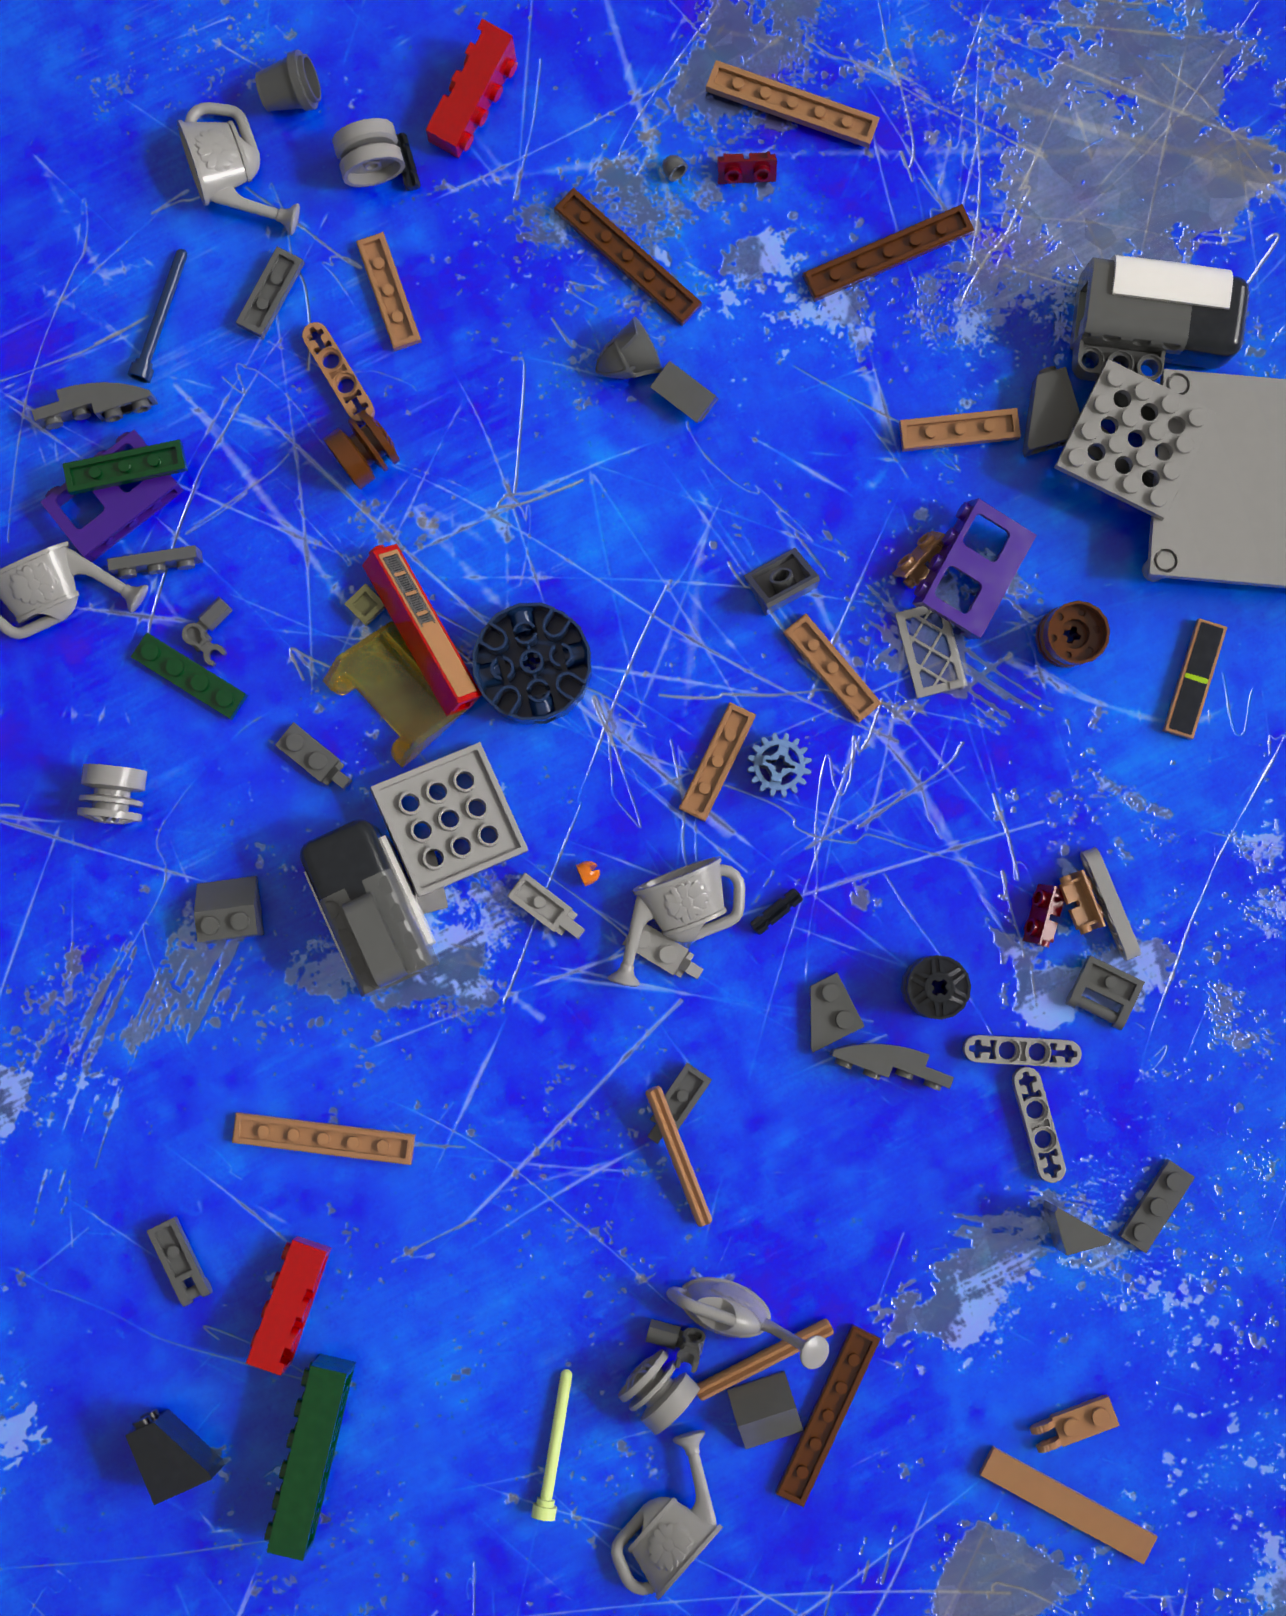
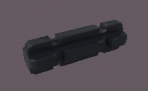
(409, 173)
(776, 911)

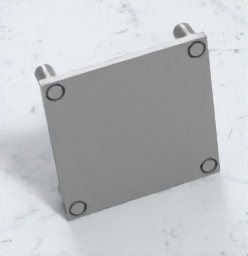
(1233, 498)

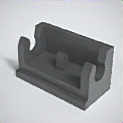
(684, 392)

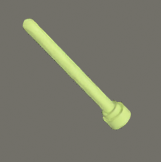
(544, 1507)

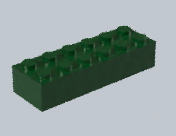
(310, 1458)

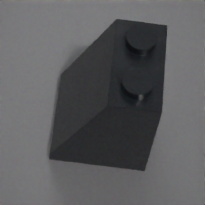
(170, 1455)

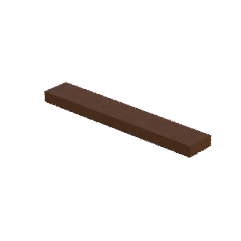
(888, 253)
(627, 256)
(827, 1415)

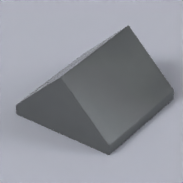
(782, 581)
(1070, 1233)
(764, 1410)

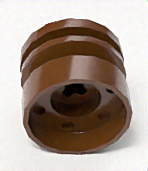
(362, 449)
(1086, 626)

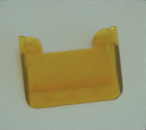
(395, 687)

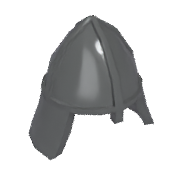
(629, 354)

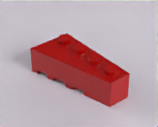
(473, 90)
(289, 1305)

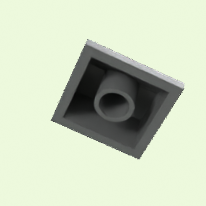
(228, 910)

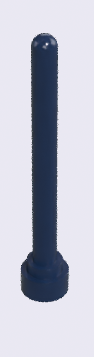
(142, 367)

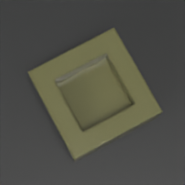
(365, 605)

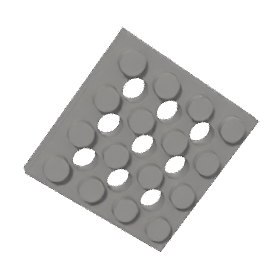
(1167, 406)
(413, 850)

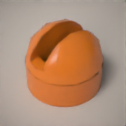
(586, 874)

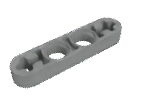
(1110, 904)
(1021, 1053)
(1034, 1125)

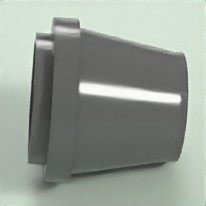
(289, 84)

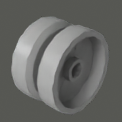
(368, 152)

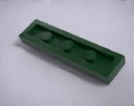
(125, 467)
(189, 676)

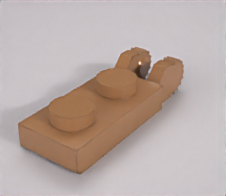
(1076, 1423)

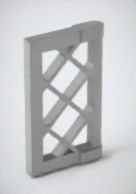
(915, 668)

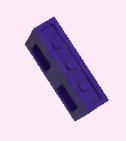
(121, 511)
(991, 576)

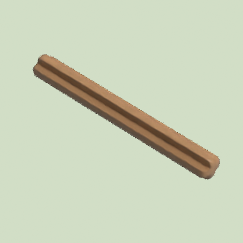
(678, 1156)
(759, 1361)

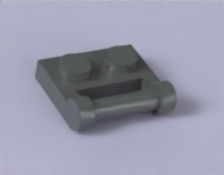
(1109, 983)

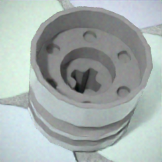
(112, 793)
(656, 1389)

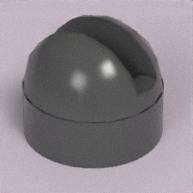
(674, 167)

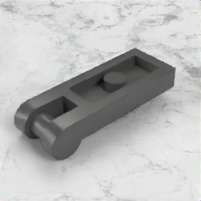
(179, 1260)

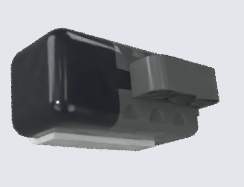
(1156, 315)
(368, 906)

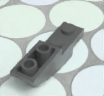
(103, 399)
(880, 1059)

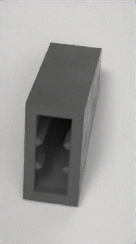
(1050, 411)

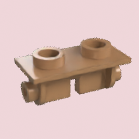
(913, 565)
(1089, 913)

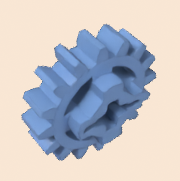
(793, 768)

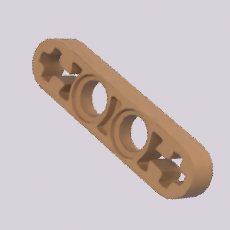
(337, 374)

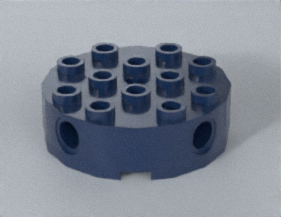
(505, 649)

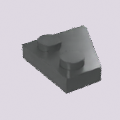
(831, 1012)

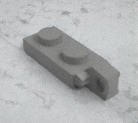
(545, 906)
(666, 953)

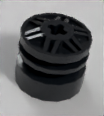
(918, 987)

